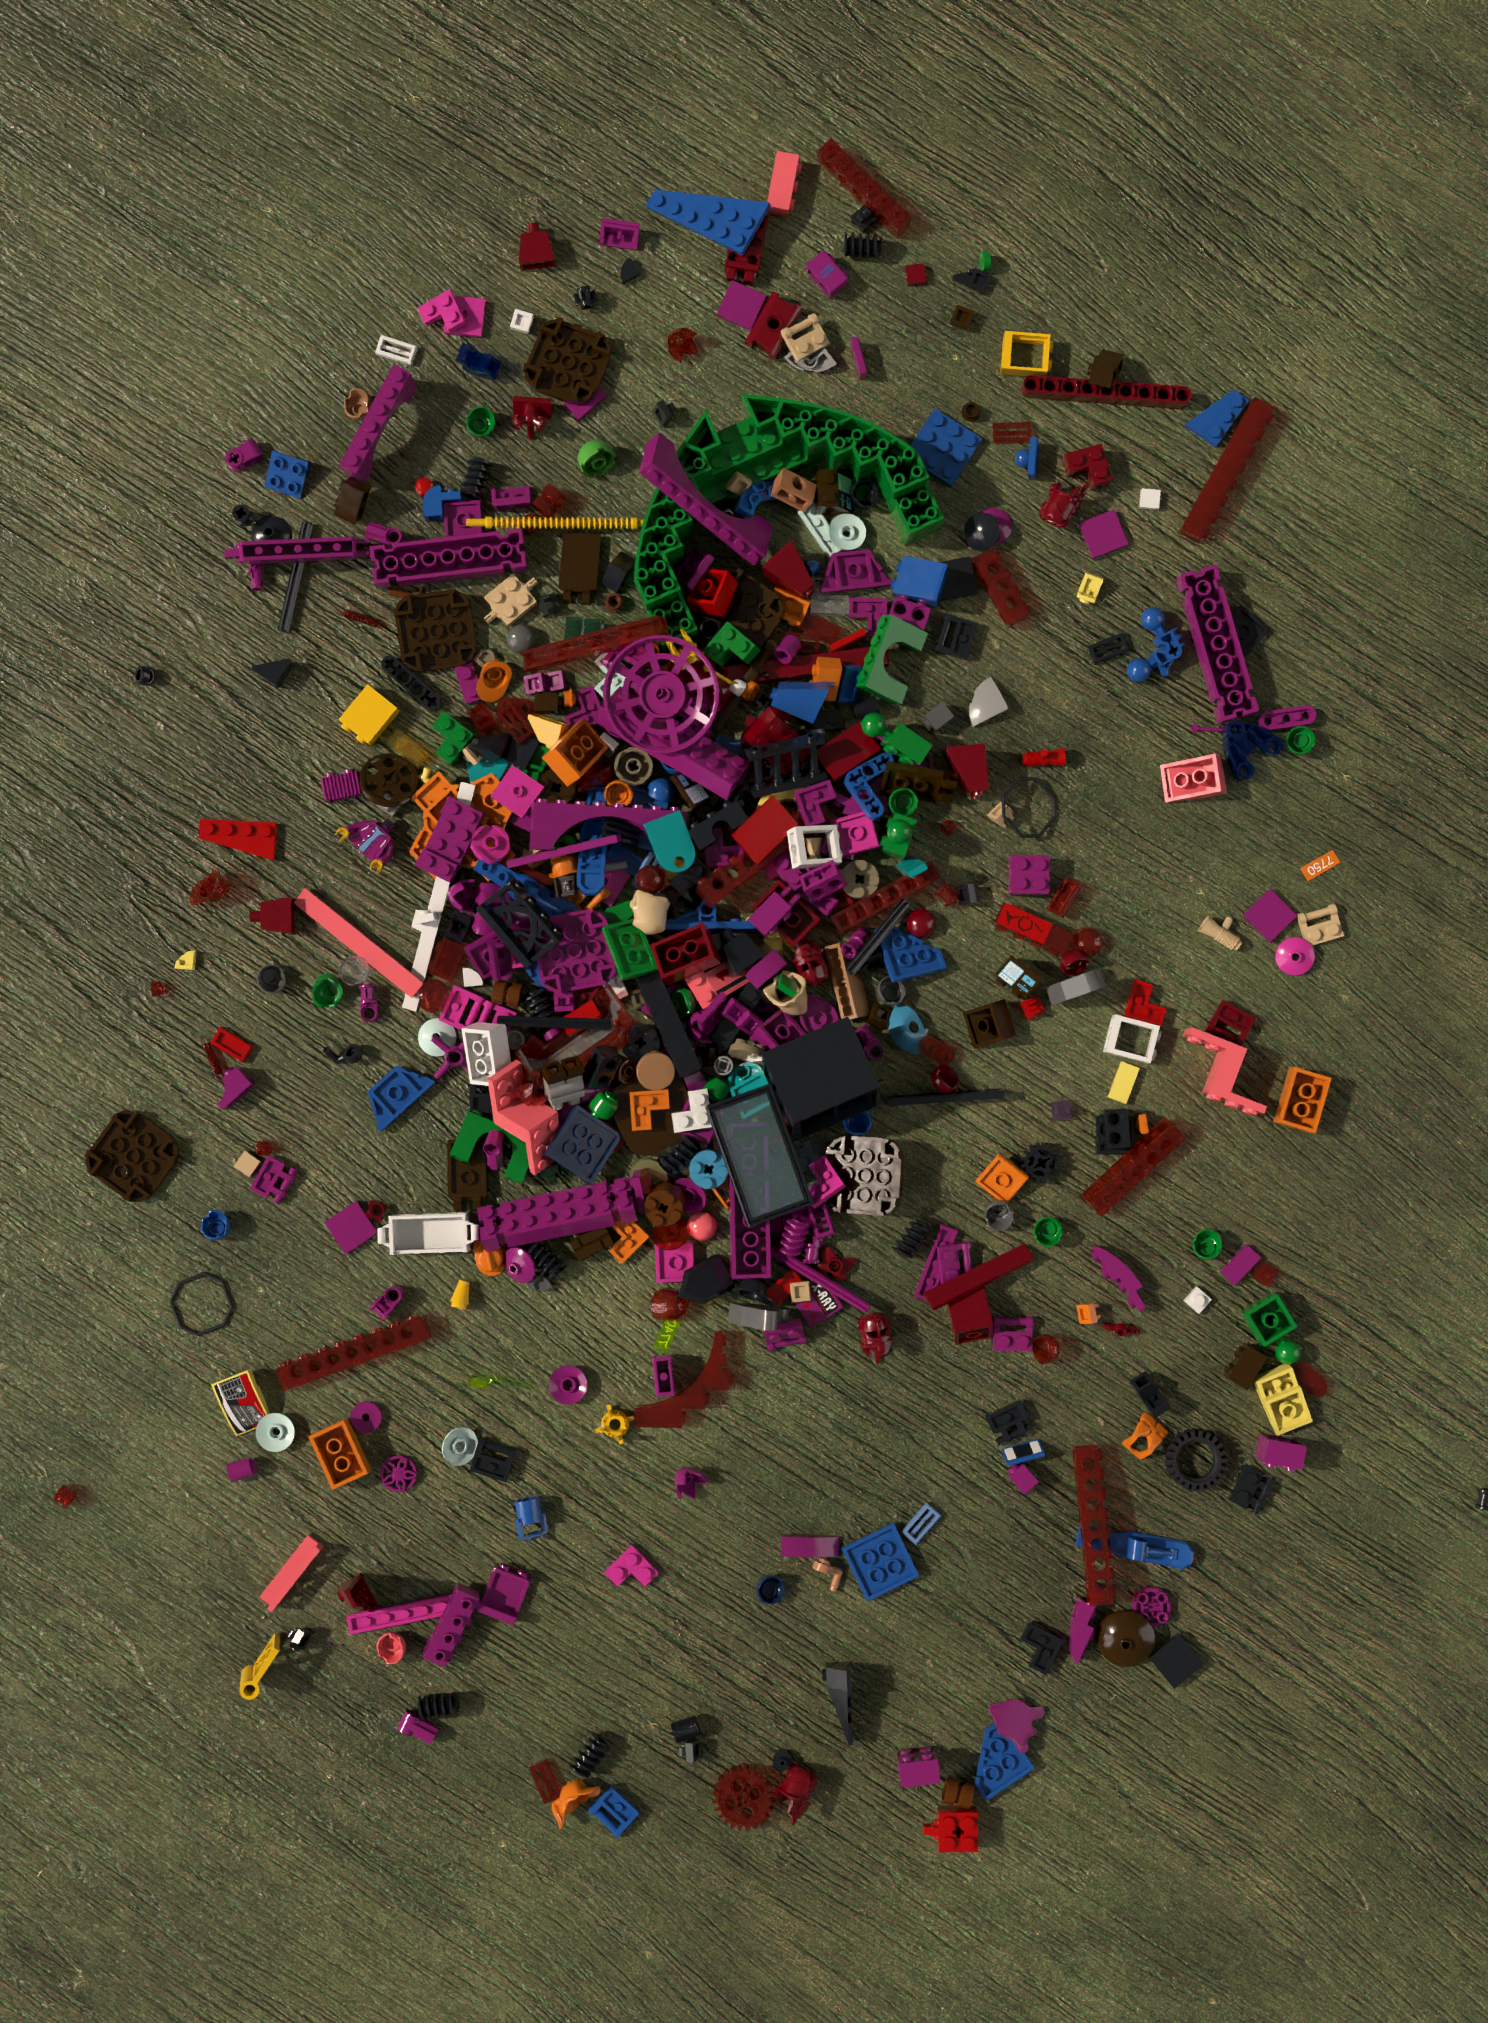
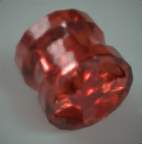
(64, 1496)

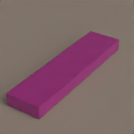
(930, 1276)

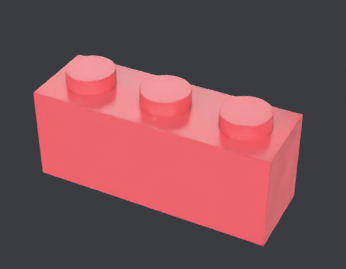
(783, 183)

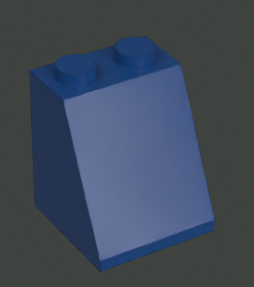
(920, 580)

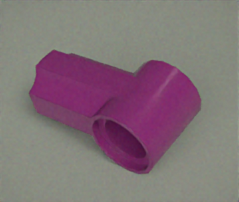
(383, 534)
(494, 1149)
(413, 1725)

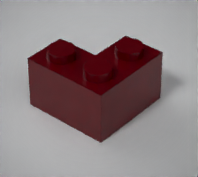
(1092, 463)

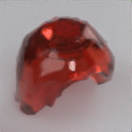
(668, 1306)

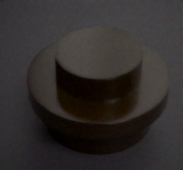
(971, 411)

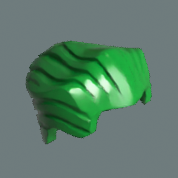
(326, 991)

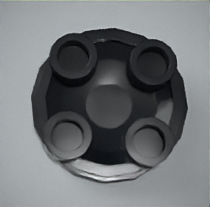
(981, 531)

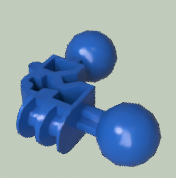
(1153, 620)

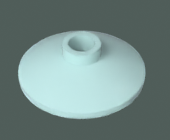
(850, 524)
(446, 1032)
(266, 1436)
(464, 1451)

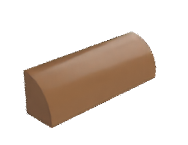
(848, 988)

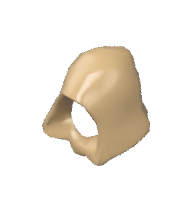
(649, 912)
(789, 1005)

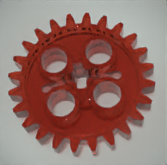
(727, 1790)

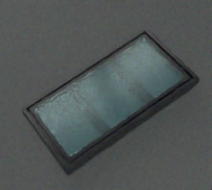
(759, 1155)

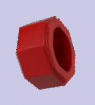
(423, 486)

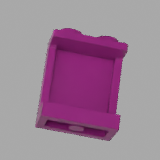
(504, 1593)

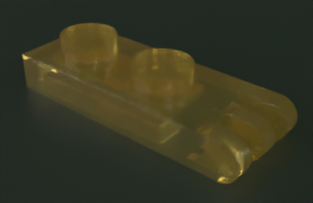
(405, 746)

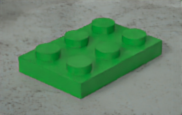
(629, 950)

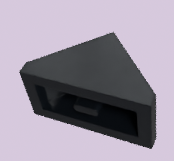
(618, 572)
(275, 671)
(490, 747)

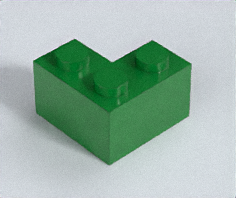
(728, 642)
(456, 738)

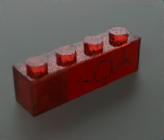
(1034, 929)

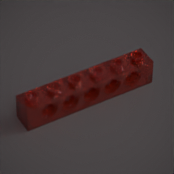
(863, 187)
(883, 899)
(1133, 1166)

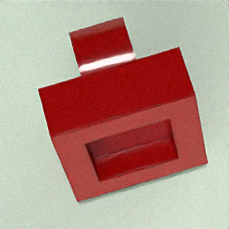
(1032, 1007)

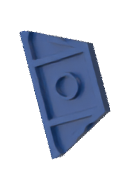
(396, 1093)

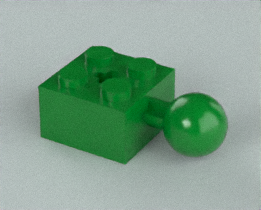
(896, 740)
(898, 836)
(1280, 1324)

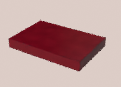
(847, 752)

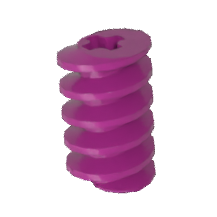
(794, 1235)

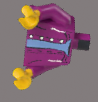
(371, 840)

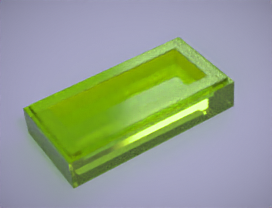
(479, 1381)

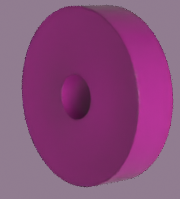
(360, 1423)

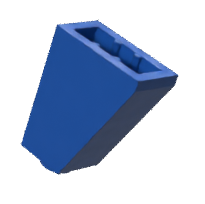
(800, 698)

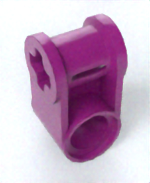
(246, 454)
(385, 1303)

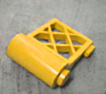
(253, 1673)

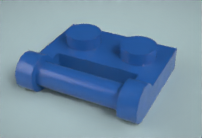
(618, 1806)

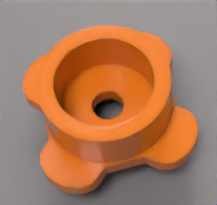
(569, 698)

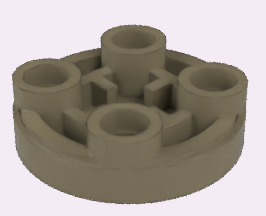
(746, 1053)

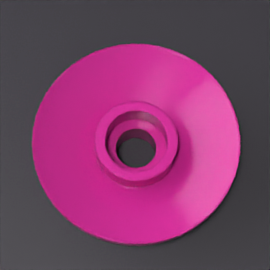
(1287, 949)

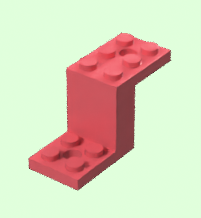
(1224, 1071)
(531, 1123)

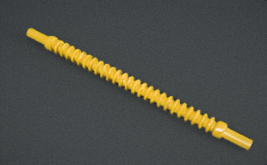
(489, 522)

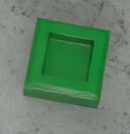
(787, 985)

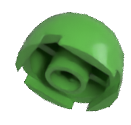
(596, 458)

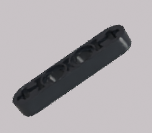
(411, 683)

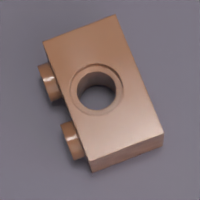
(793, 490)

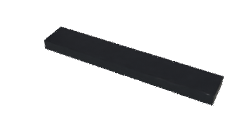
(939, 1097)

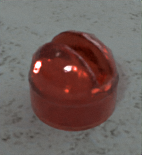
(949, 831)
(157, 988)
(263, 1148)

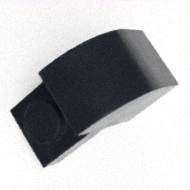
(1149, 1394)

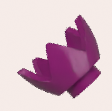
(460, 894)
(692, 1027)
(686, 1481)

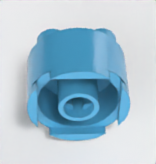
(708, 1179)

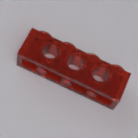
(1009, 616)

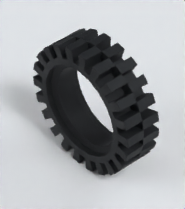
(1211, 1476)

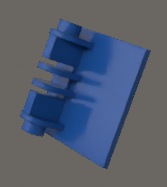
(287, 474)

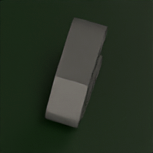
(1076, 986)
(757, 1316)

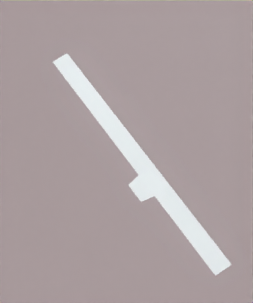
(436, 904)

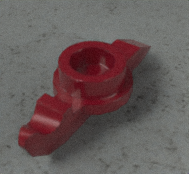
(1120, 1329)

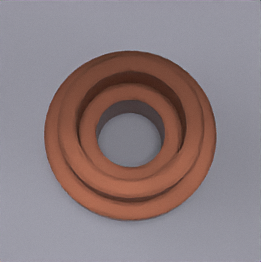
(614, 596)

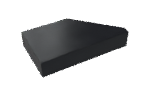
(974, 279)

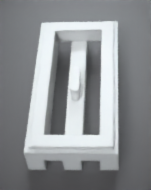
(379, 352)

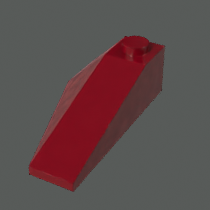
(357, 1594)

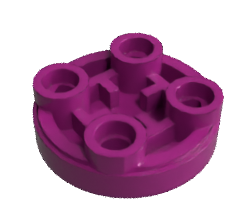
(1152, 1604)

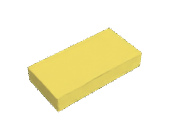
(1123, 1082)

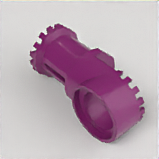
(855, 943)
(368, 1001)
(870, 1043)
(812, 1249)

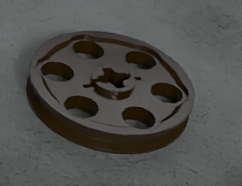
(383, 774)

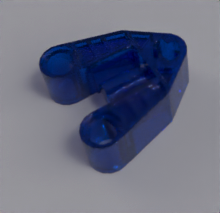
(1258, 736)

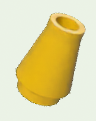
(461, 1295)

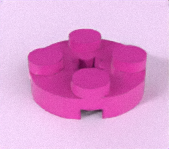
(490, 854)

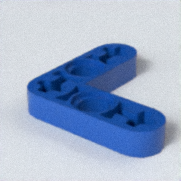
(862, 785)

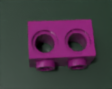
(910, 609)
(823, 880)

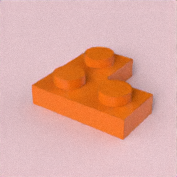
(642, 1103)
(632, 1238)

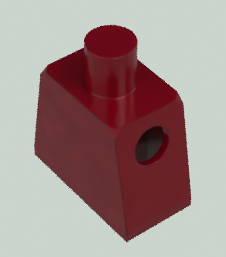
(535, 249)
(276, 915)

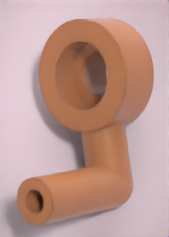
(823, 1565)

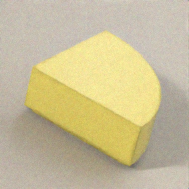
(186, 961)

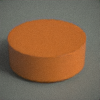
(751, 690)

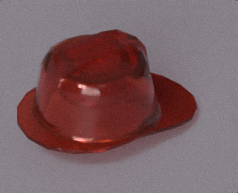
(209, 889)

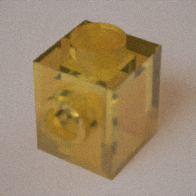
(771, 943)

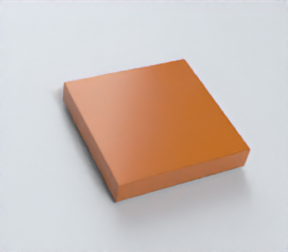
(1002, 1178)

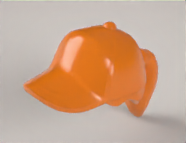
(571, 1796)

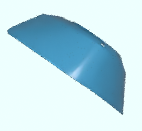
(899, 1022)

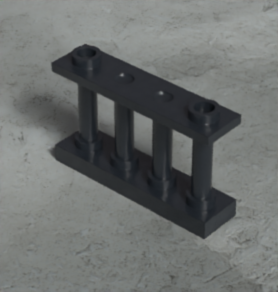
(789, 781)

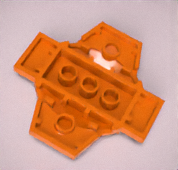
(432, 798)

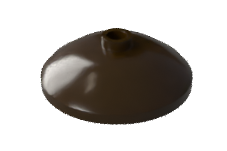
(1125, 1627)

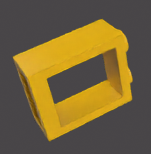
(1025, 338)

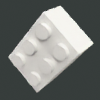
(485, 1050)

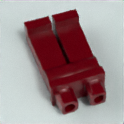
(748, 263)

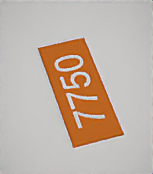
(1320, 865)

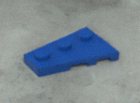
(1218, 418)

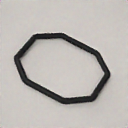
(1011, 824)
(212, 1328)

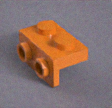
(794, 606)

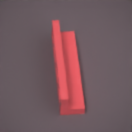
(291, 1572)

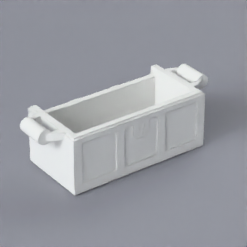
(429, 1233)

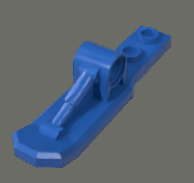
(592, 861)
(502, 874)
(696, 917)
(1146, 1548)

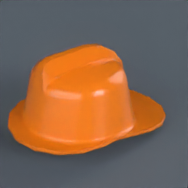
(493, 680)
(564, 865)
(490, 1262)

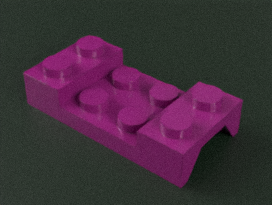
(450, 839)

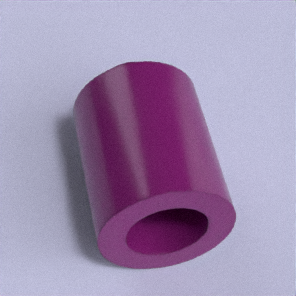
(787, 649)
(242, 1469)

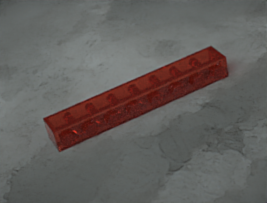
(1226, 469)

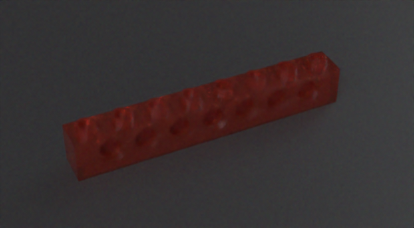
(712, 896)
(289, 1379)
(1108, 1593)

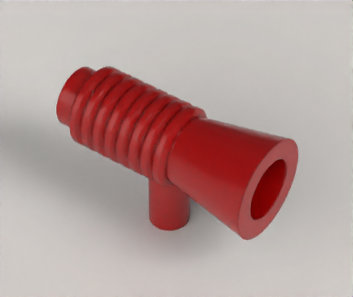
(1045, 757)

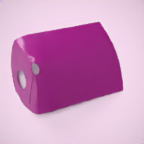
(482, 893)

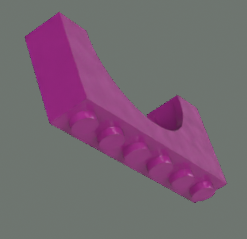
(395, 390)

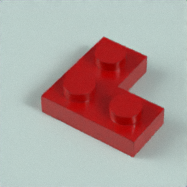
(1138, 1006)

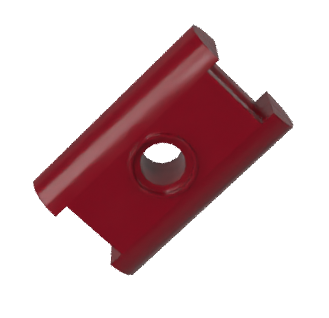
(776, 312)

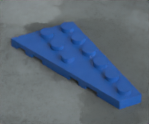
(719, 219)

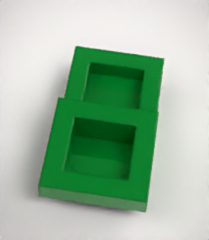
(537, 765)

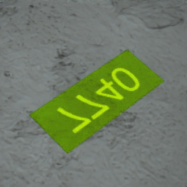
(666, 1336)

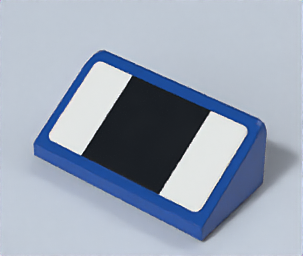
(1023, 1452)

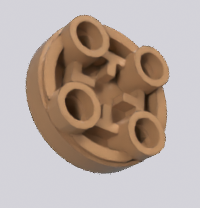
(655, 1070)

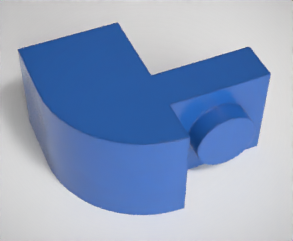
(434, 501)

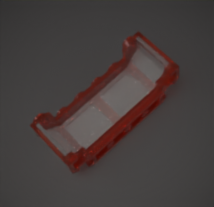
(582, 1042)

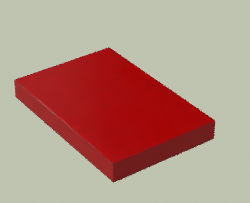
(764, 829)

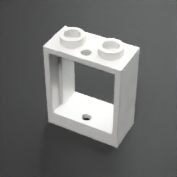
(798, 851)
(1112, 1035)

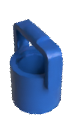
(530, 1512)

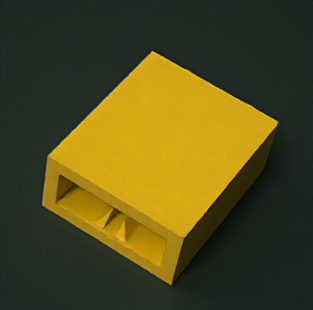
(368, 716)

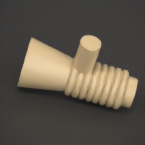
(814, 847)
(1220, 933)

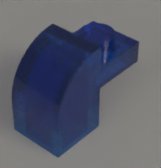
(477, 363)

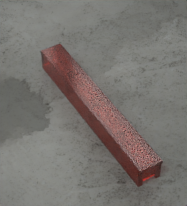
(592, 643)

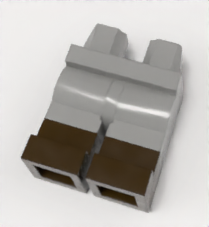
(565, 1083)

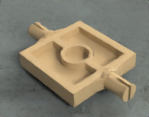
(510, 600)

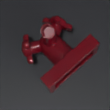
(532, 413)

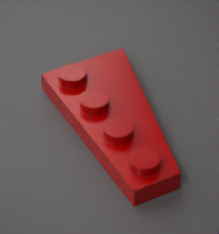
(245, 836)

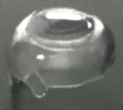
(354, 970)

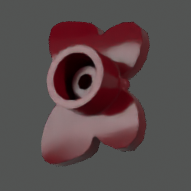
(834, 1265)

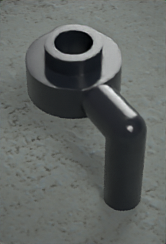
(352, 1054)

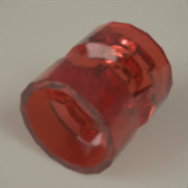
(548, 501)

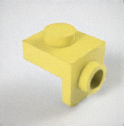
(1089, 588)

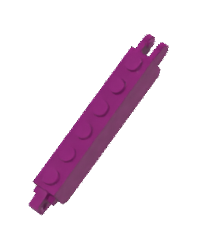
(297, 550)

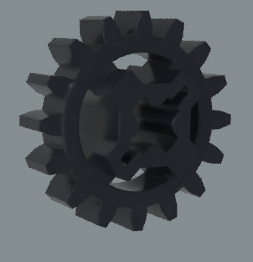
(1047, 1173)

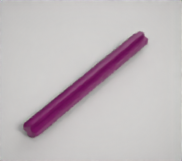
(820, 1279)

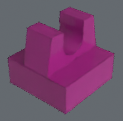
(564, 1002)

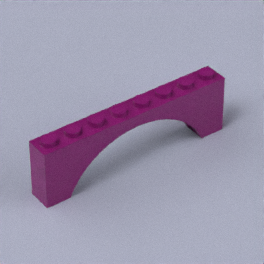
(663, 469)
(553, 819)

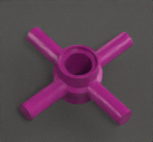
(449, 1061)

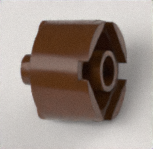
(664, 1204)

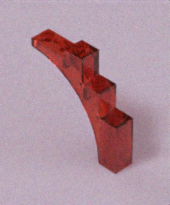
(712, 1377)

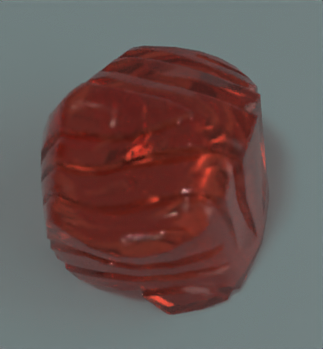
(433, 995)

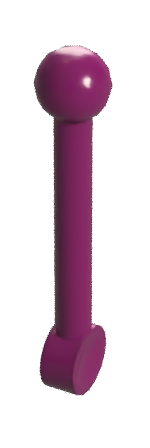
(1194, 728)

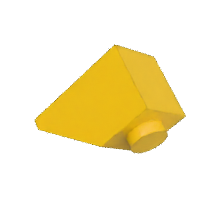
(547, 729)

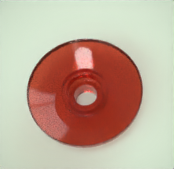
(662, 1234)

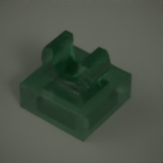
(550, 1172)

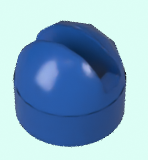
(812, 567)

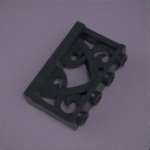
(509, 937)

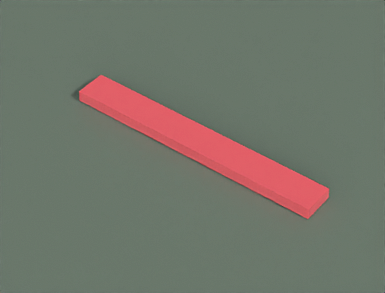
(359, 942)

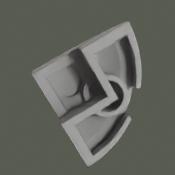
(815, 362)
(986, 703)

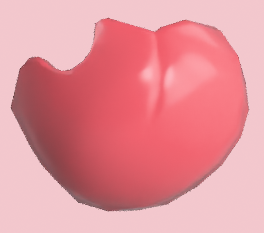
(702, 1226)
(391, 1647)

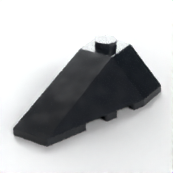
(728, 1032)
(839, 1687)

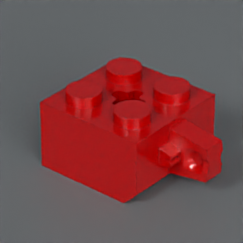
(711, 593)
(945, 1825)

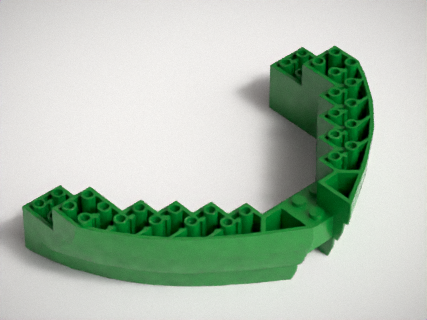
(771, 438)

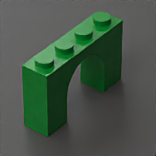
(873, 674)
(475, 1128)

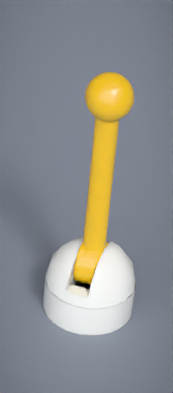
(737, 686)

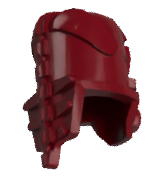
(1060, 505)
(811, 963)
(875, 1335)
(798, 1789)

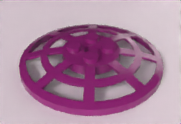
(648, 694)

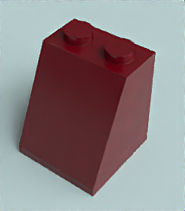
(971, 767)
(970, 1317)

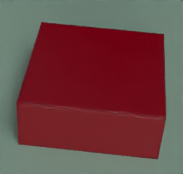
(915, 274)

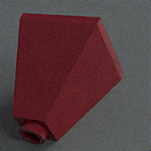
(789, 571)

